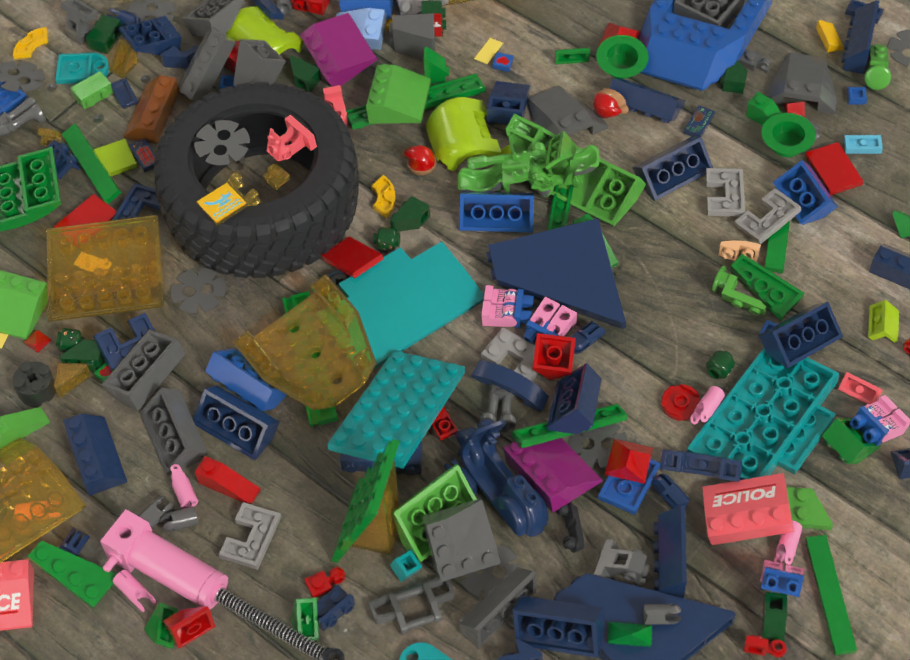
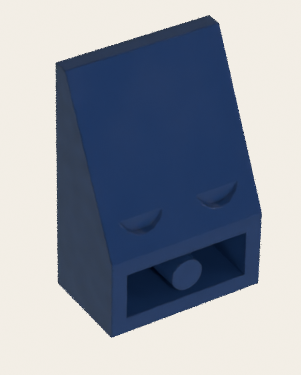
(152, 35)
(506, 101)

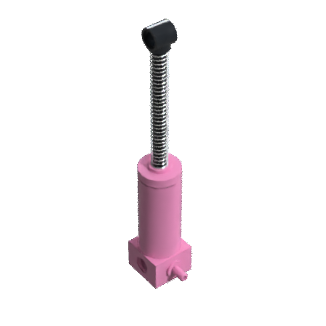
(134, 545)

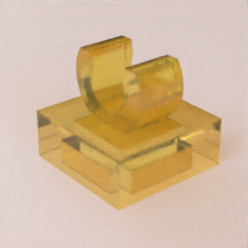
(48, 134)
(276, 176)

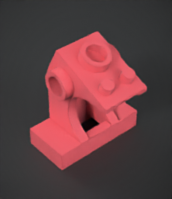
(334, 98)
(296, 134)

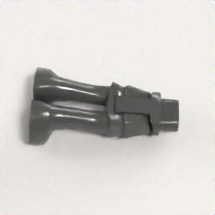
(29, 109)
(497, 395)

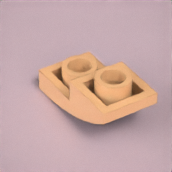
(733, 249)

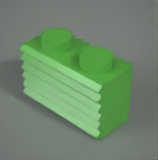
(92, 90)

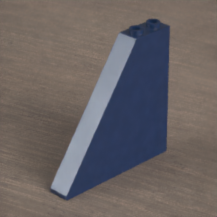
(564, 266)
(624, 604)

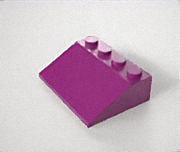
(338, 48)
(552, 471)

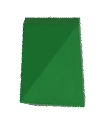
(572, 55)
(902, 222)
(305, 618)
(157, 629)
(629, 634)

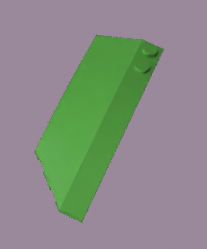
(606, 190)

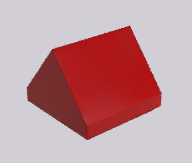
(795, 108)

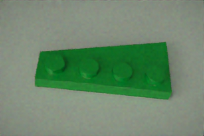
(768, 287)
(76, 574)

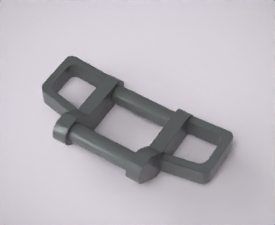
(397, 613)

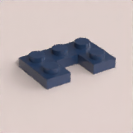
(135, 200)
(110, 346)

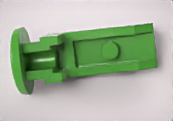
(878, 74)
(737, 299)

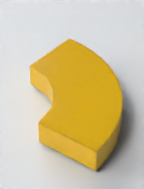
(27, 45)
(385, 196)

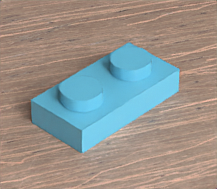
(863, 144)

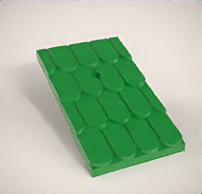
(369, 513)

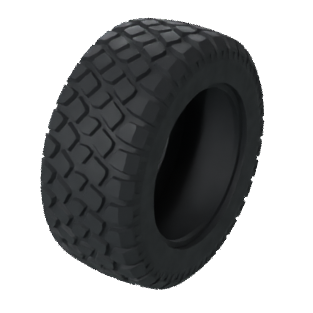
(273, 233)

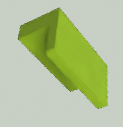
(883, 321)

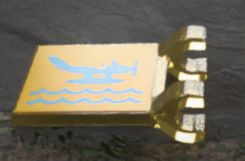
(227, 200)

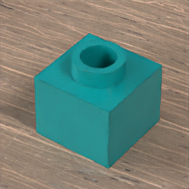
(406, 565)

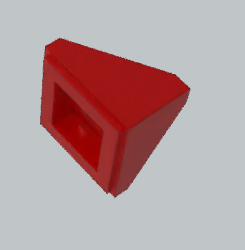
(37, 341)

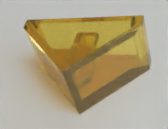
(124, 59)
(69, 377)

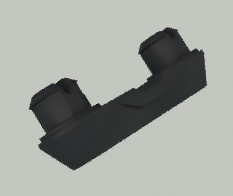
(575, 540)

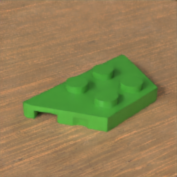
(808, 509)

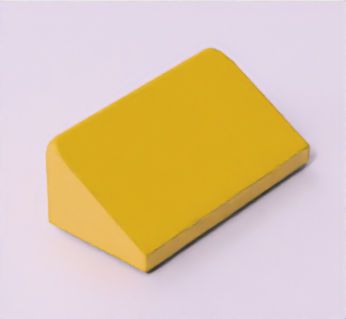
(829, 36)

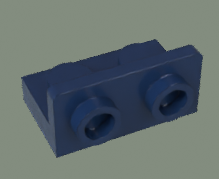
(63, 159)
(333, 606)

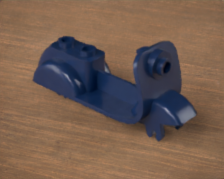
(509, 494)

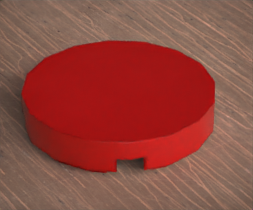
(680, 402)

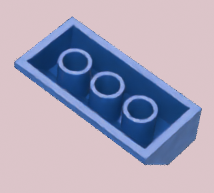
(496, 211)
(240, 377)

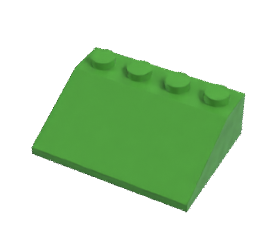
(397, 95)
(20, 304)
(442, 493)

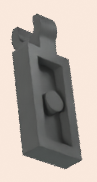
(754, 60)

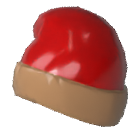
(609, 103)
(419, 160)

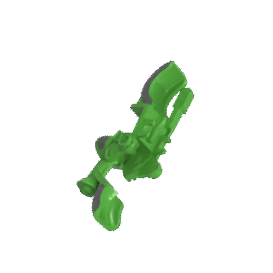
(524, 167)

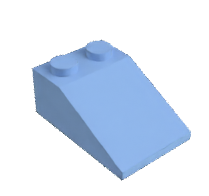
(371, 25)

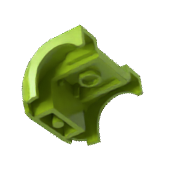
(255, 25)
(460, 131)

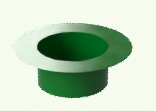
(622, 56)
(788, 134)

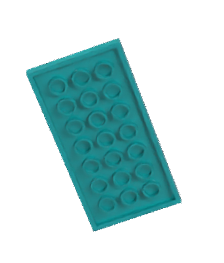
(397, 406)

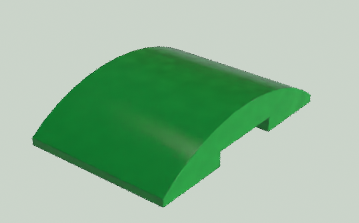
(28, 189)

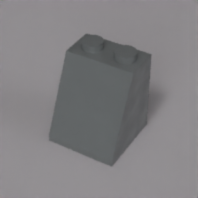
(412, 34)
(257, 63)

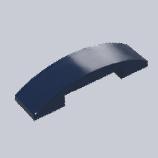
(512, 382)
(701, 464)

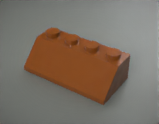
(153, 109)

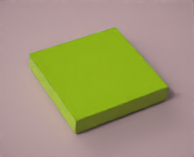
(116, 157)

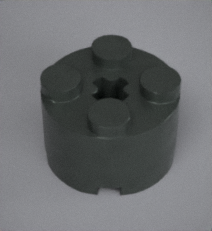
(34, 383)

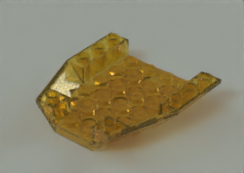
(325, 325)

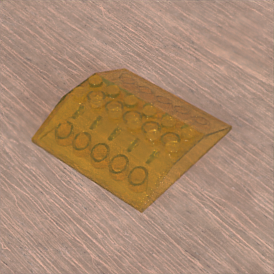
(104, 268)
(32, 496)

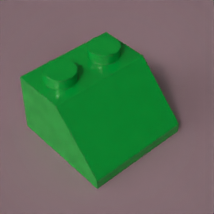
(848, 441)

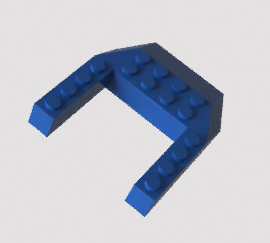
(693, 50)

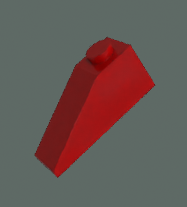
(226, 481)

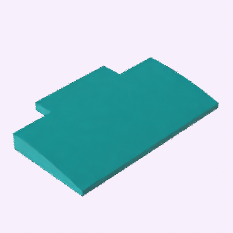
(410, 297)
(770, 417)

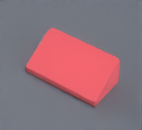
(859, 389)

